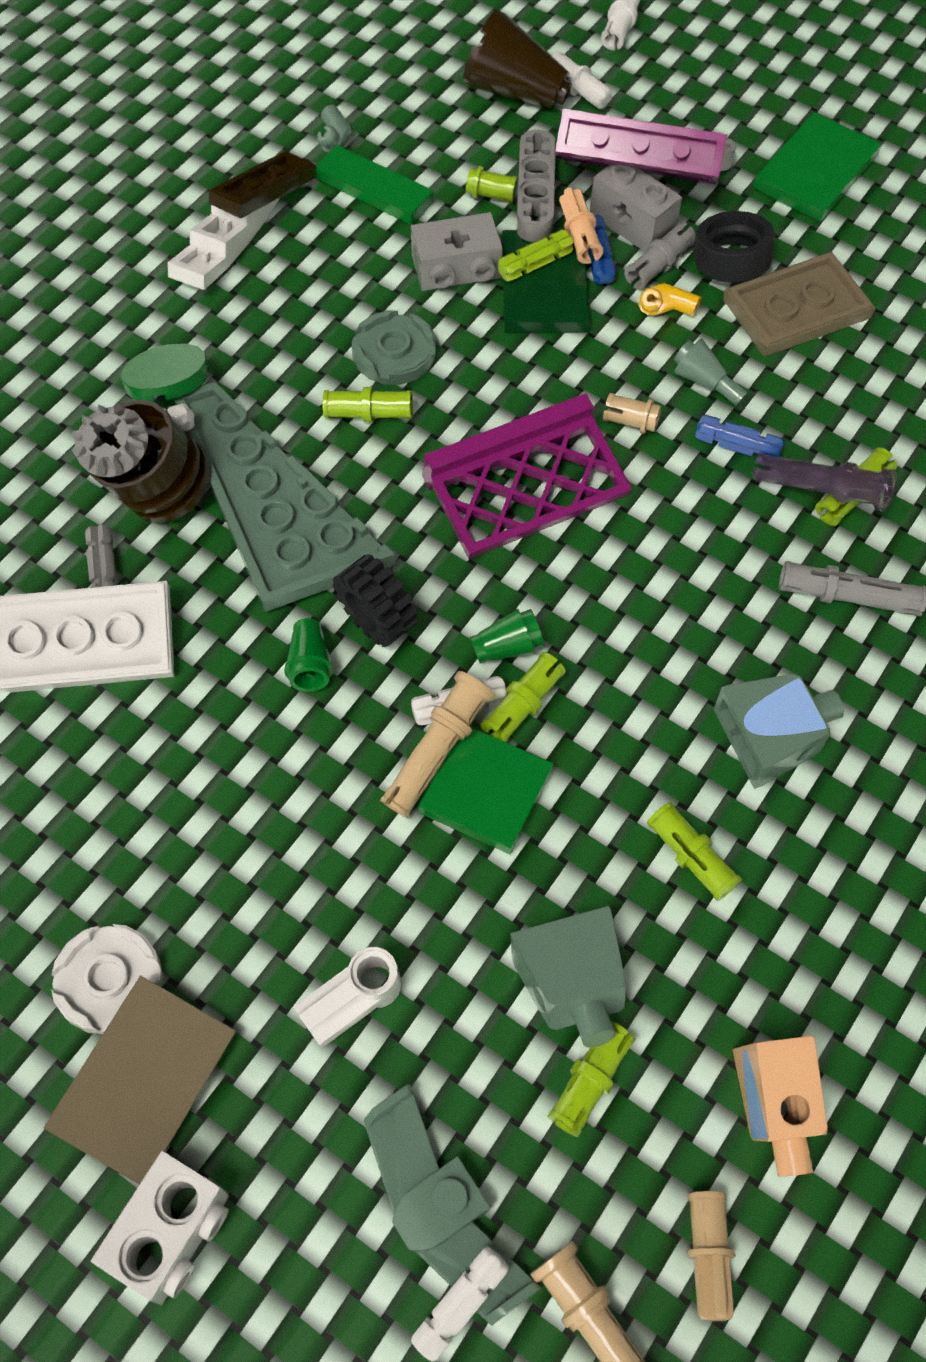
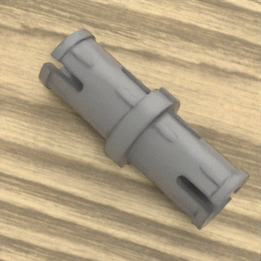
(660, 255)

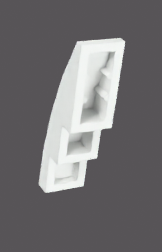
(215, 245)

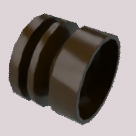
(168, 476)

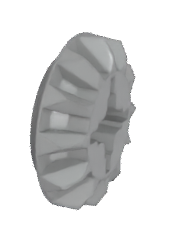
(106, 459)

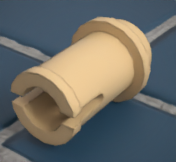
(635, 413)

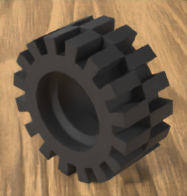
(375, 600)

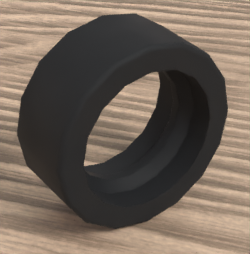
(734, 264)

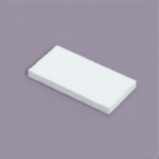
(85, 636)

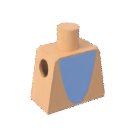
(787, 1074)

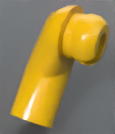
(667, 298)

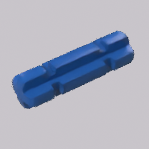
(604, 268)
(737, 437)

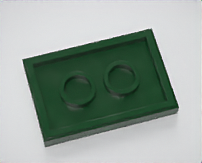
(546, 298)

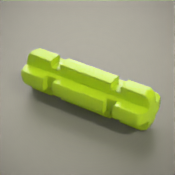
(535, 255)

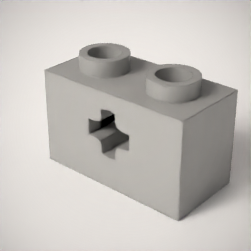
(634, 204)
(456, 251)

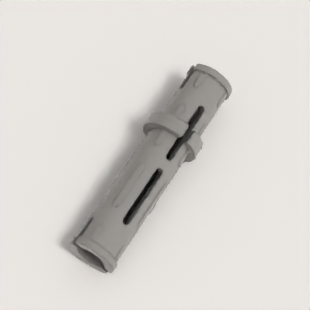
(833, 584)

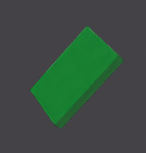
(817, 166)

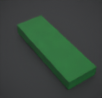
(374, 184)

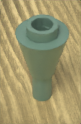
(701, 366)

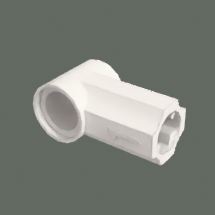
(344, 1000)

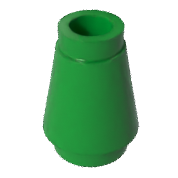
(508, 637)
(308, 658)

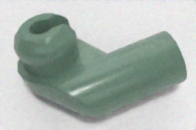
(337, 129)

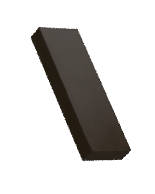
(262, 184)

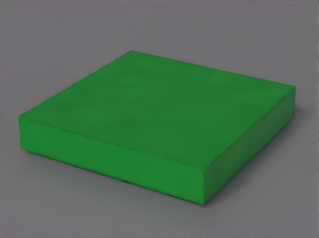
(486, 790)

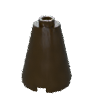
(515, 65)

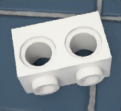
(149, 1220)

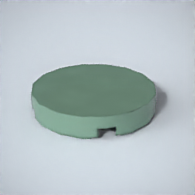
(393, 347)

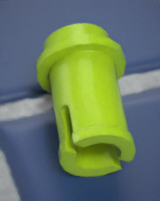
(491, 185)

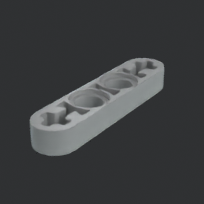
(536, 184)

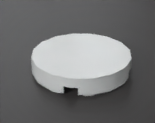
(99, 972)

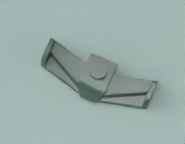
(436, 1205)

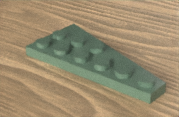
(276, 510)

